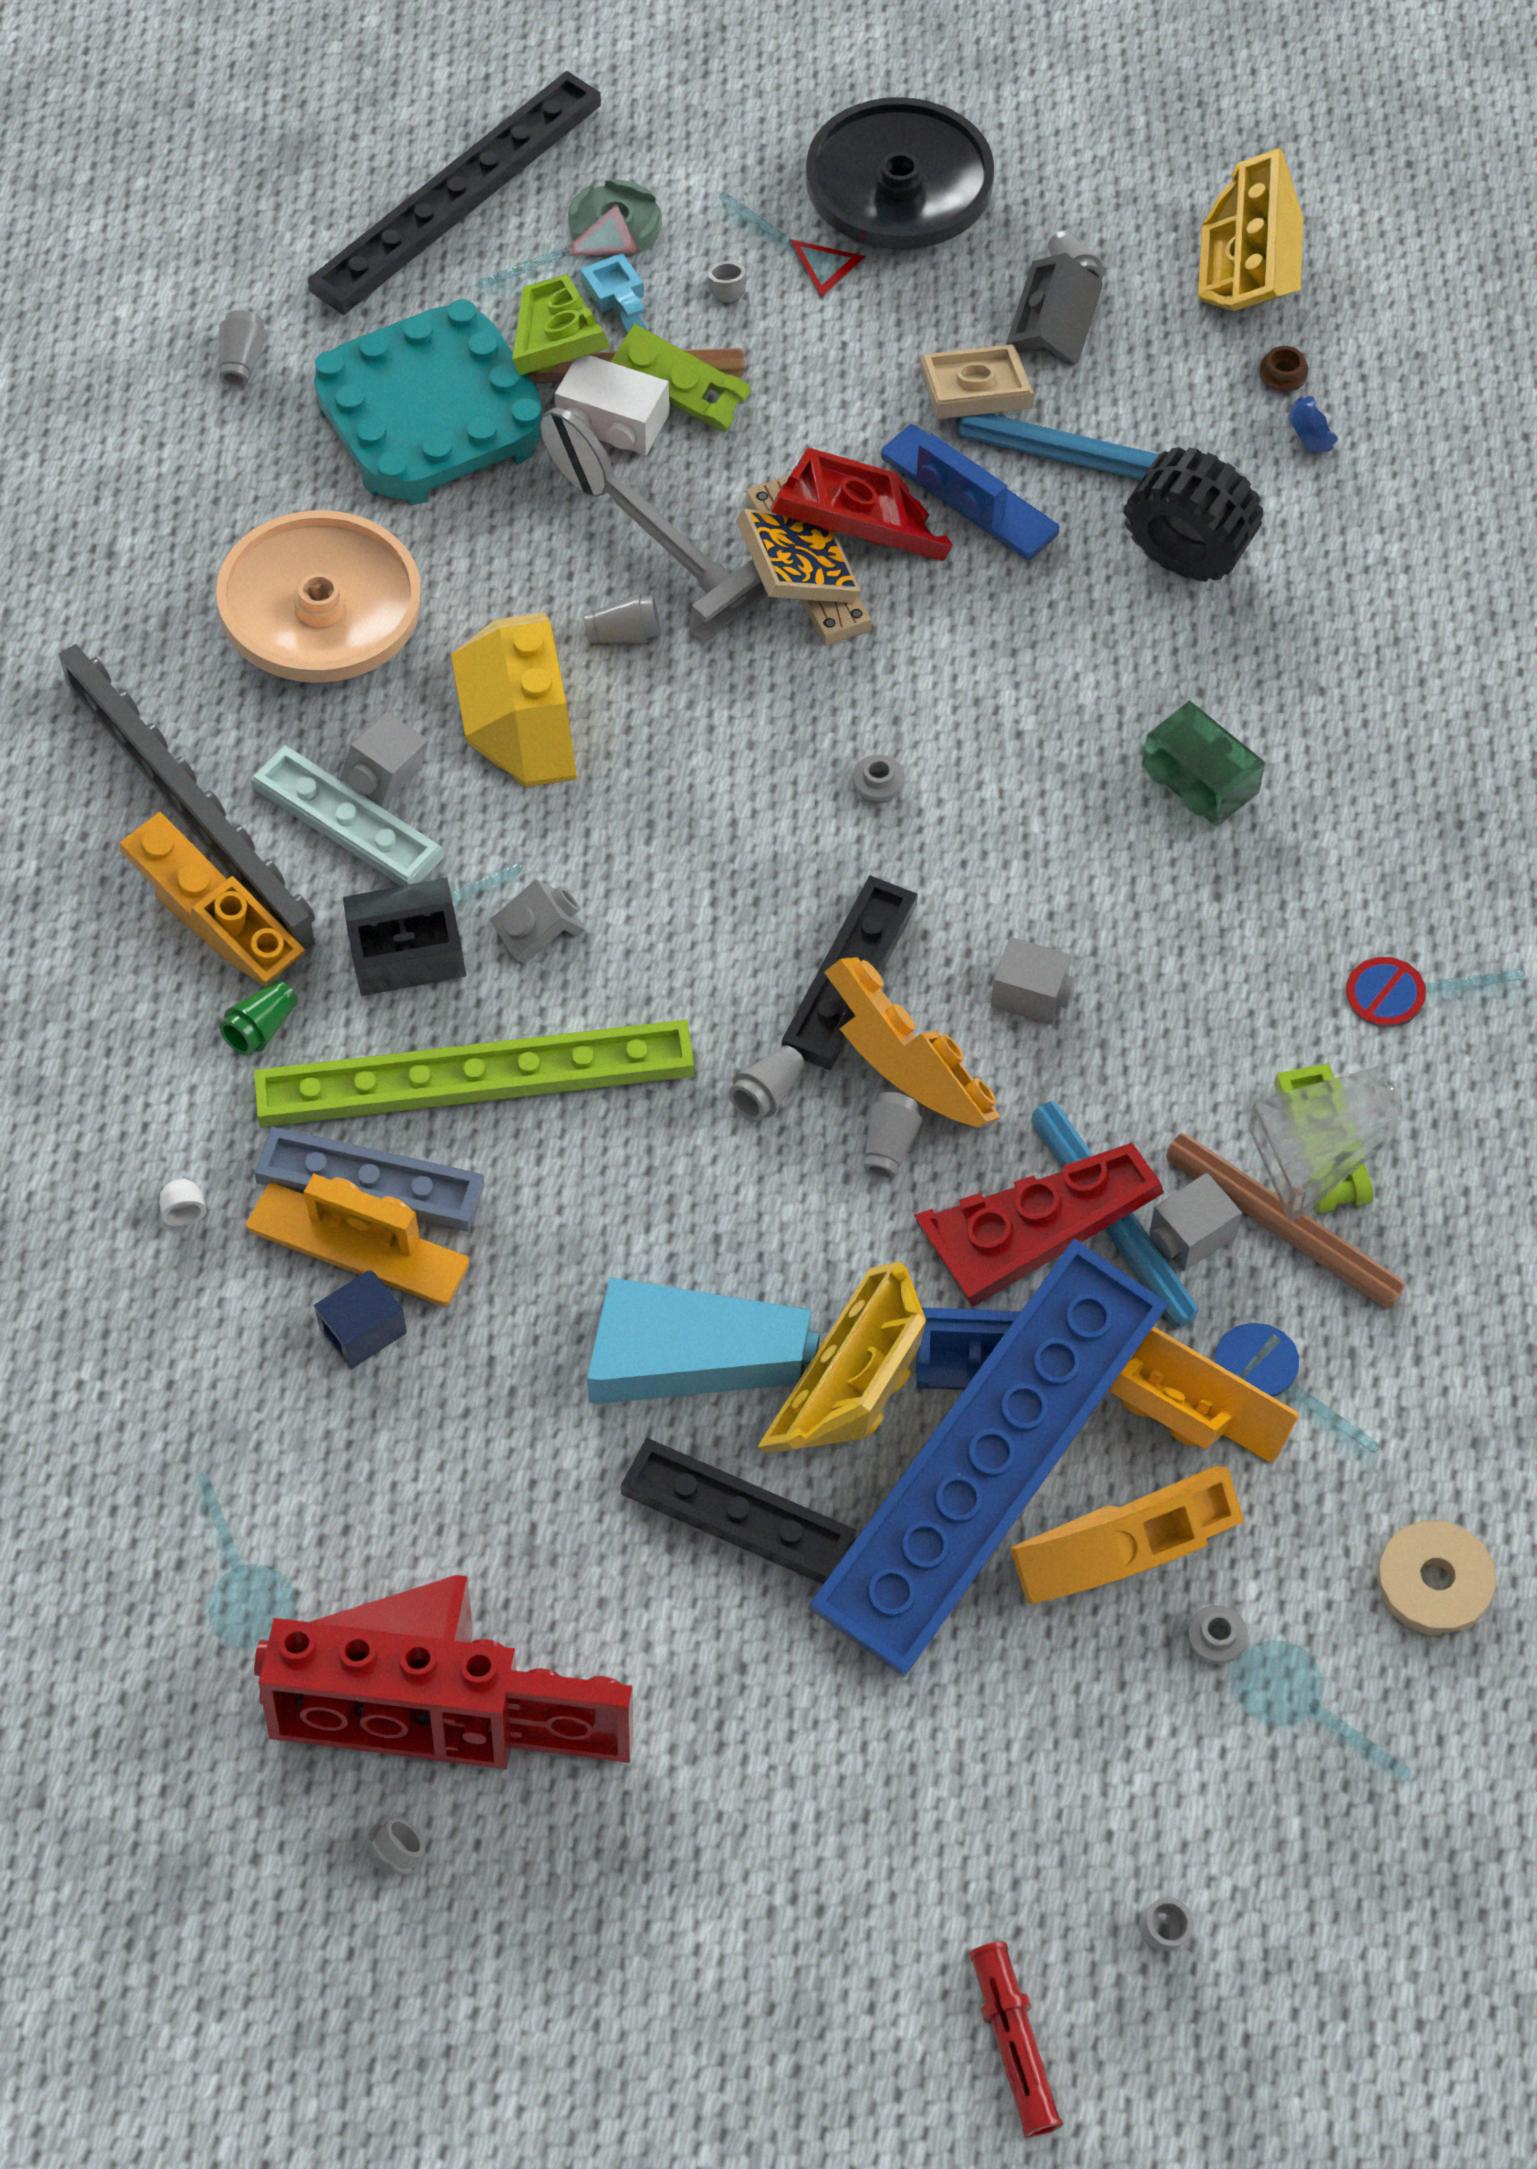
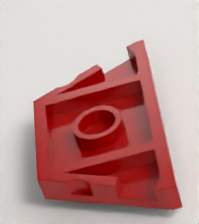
(858, 502)

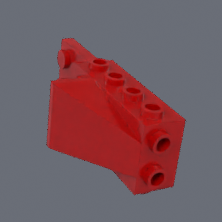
(418, 1658)

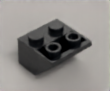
(404, 936)

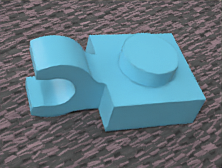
(615, 285)

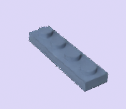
(432, 1190)

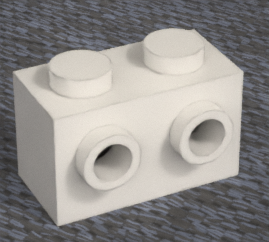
(615, 402)

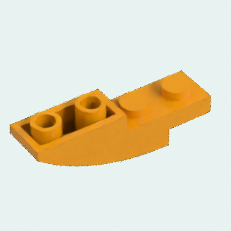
(209, 903)
(919, 1066)
(1127, 1538)

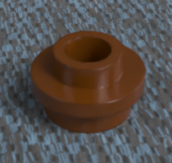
(1284, 369)

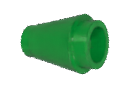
(257, 1018)

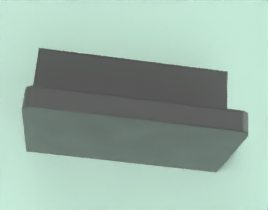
(1056, 308)

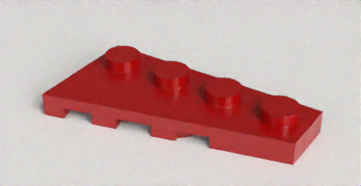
(1020, 1229)

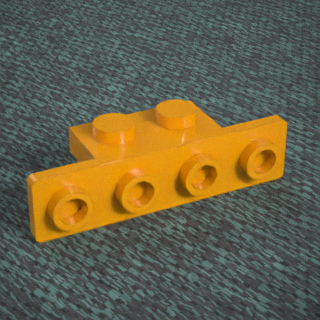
(359, 1235)
(1201, 1399)

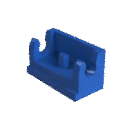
(957, 1345)

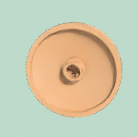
(318, 596)

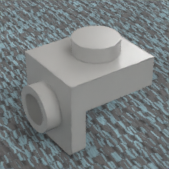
(536, 919)

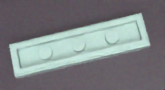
(347, 817)

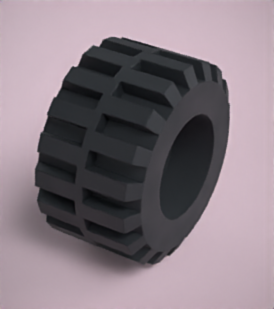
(1193, 514)

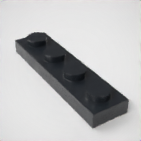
(867, 933)
(737, 1511)

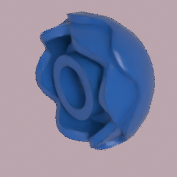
(1311, 426)

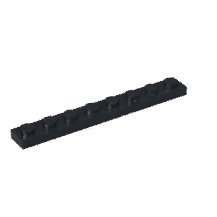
(454, 193)

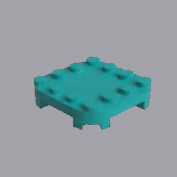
(428, 401)

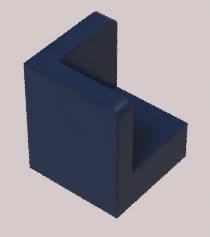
(360, 1318)

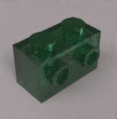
(1202, 764)

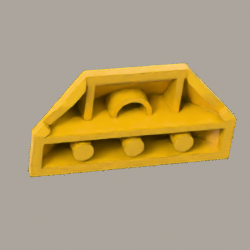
(1252, 237)
(516, 699)
(855, 1366)

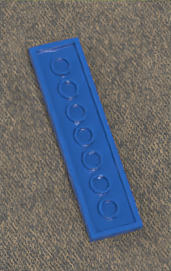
(987, 1458)

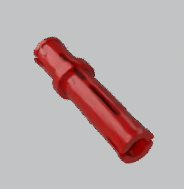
(1007, 2012)

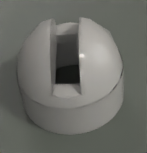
(727, 281)
(1177, 1924)

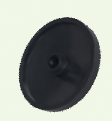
(899, 173)

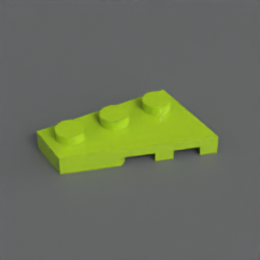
(554, 327)

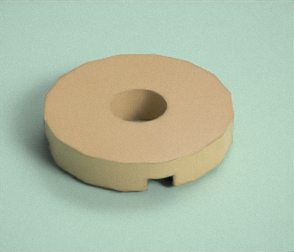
(1443, 1546)

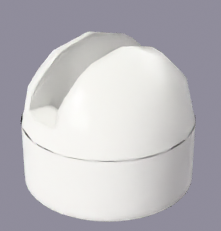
(181, 1203)

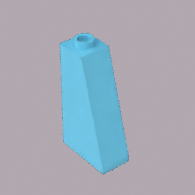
(692, 1343)

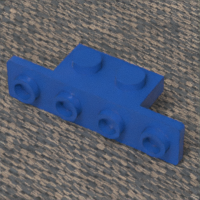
(970, 491)

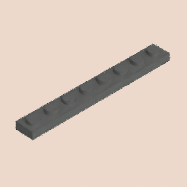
(178, 786)

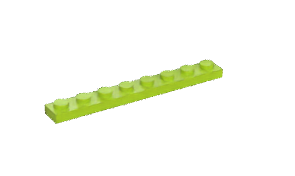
(473, 1073)

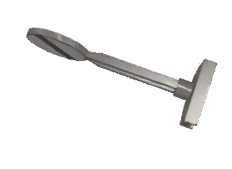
(587, 466)

